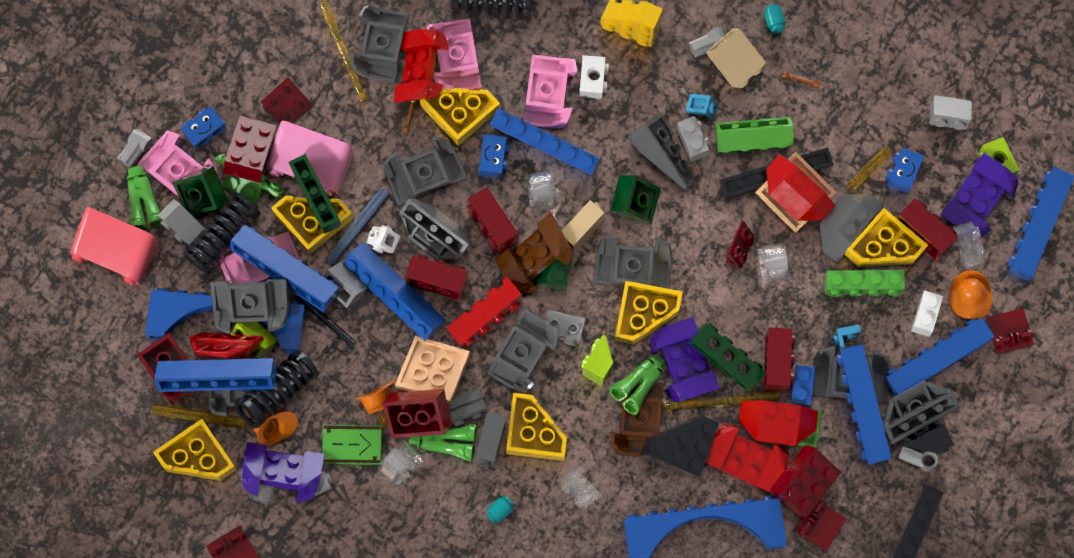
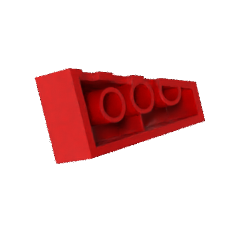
(485, 314)

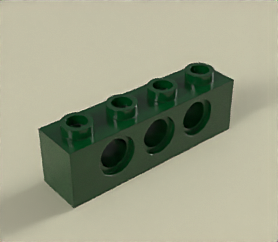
(314, 193)
(700, 342)

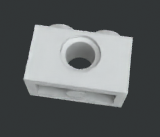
(593, 88)

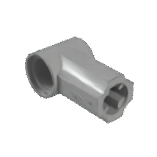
(703, 44)
(137, 143)
(916, 457)

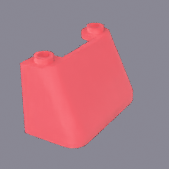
(114, 245)

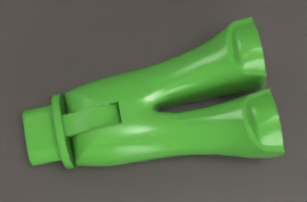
(140, 190)
(647, 375)
(438, 444)

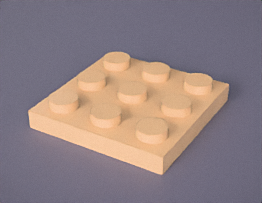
(797, 160)
(432, 367)

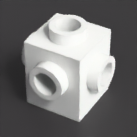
(383, 239)

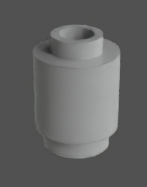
(324, 483)

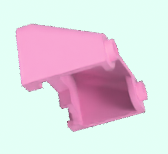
(327, 155)

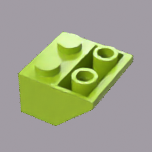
(598, 364)

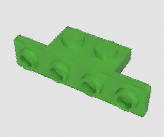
(247, 188)

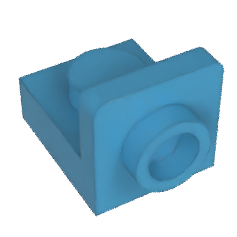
(702, 105)
(848, 333)

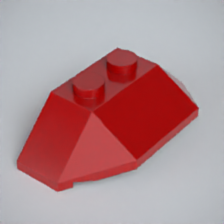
(796, 191)
(224, 346)
(778, 421)

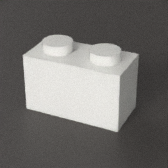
(927, 313)

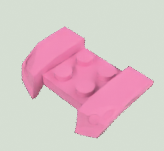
(458, 63)
(547, 91)
(169, 162)
(241, 271)

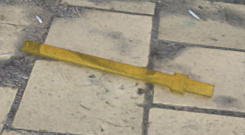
(329, 19)
(721, 400)

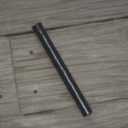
(328, 322)

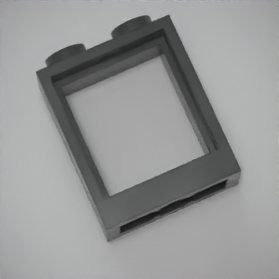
(490, 440)

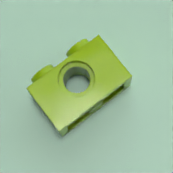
(1000, 149)

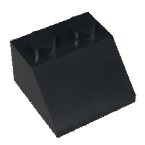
(931, 438)

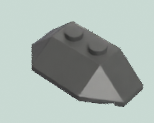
(847, 222)
(433, 230)
(917, 409)

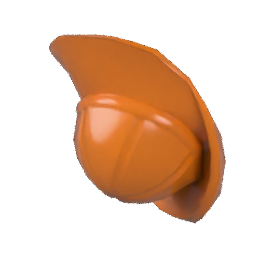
(971, 295)

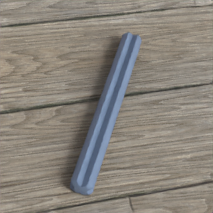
(357, 226)

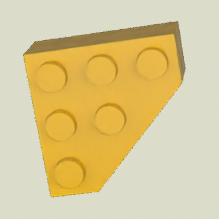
(633, 20)
(461, 111)
(303, 225)
(885, 244)
(645, 310)
(533, 431)
(195, 454)

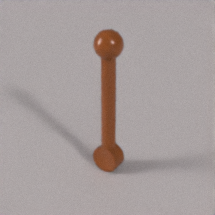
(815, 84)
(406, 127)

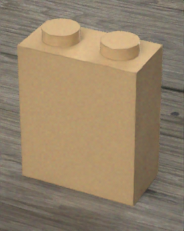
(736, 58)
(584, 225)

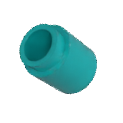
(774, 18)
(500, 509)

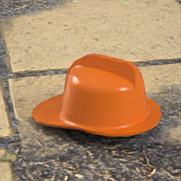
(373, 400)
(277, 428)

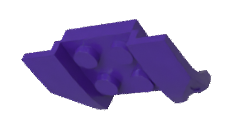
(980, 193)
(686, 364)
(281, 470)

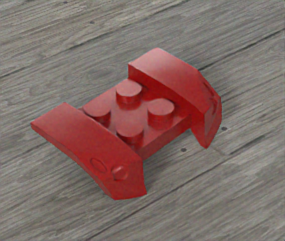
(420, 65)
(746, 458)

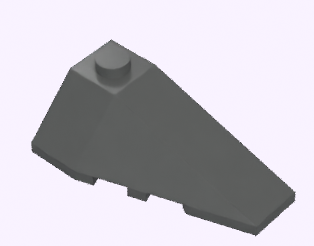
(657, 145)

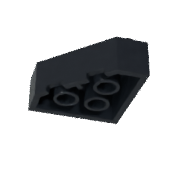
(682, 445)

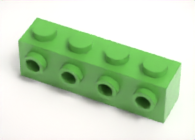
(754, 134)
(864, 282)

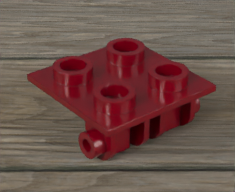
(286, 102)
(740, 246)
(1010, 330)
(820, 525)
(232, 545)

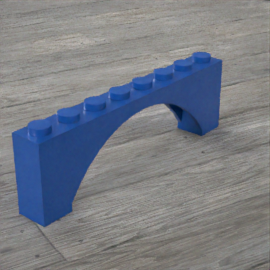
(171, 309)
(759, 517)

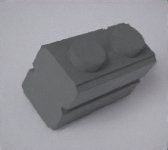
(466, 407)

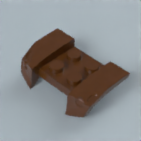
(535, 255)
(638, 427)

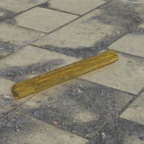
(196, 415)

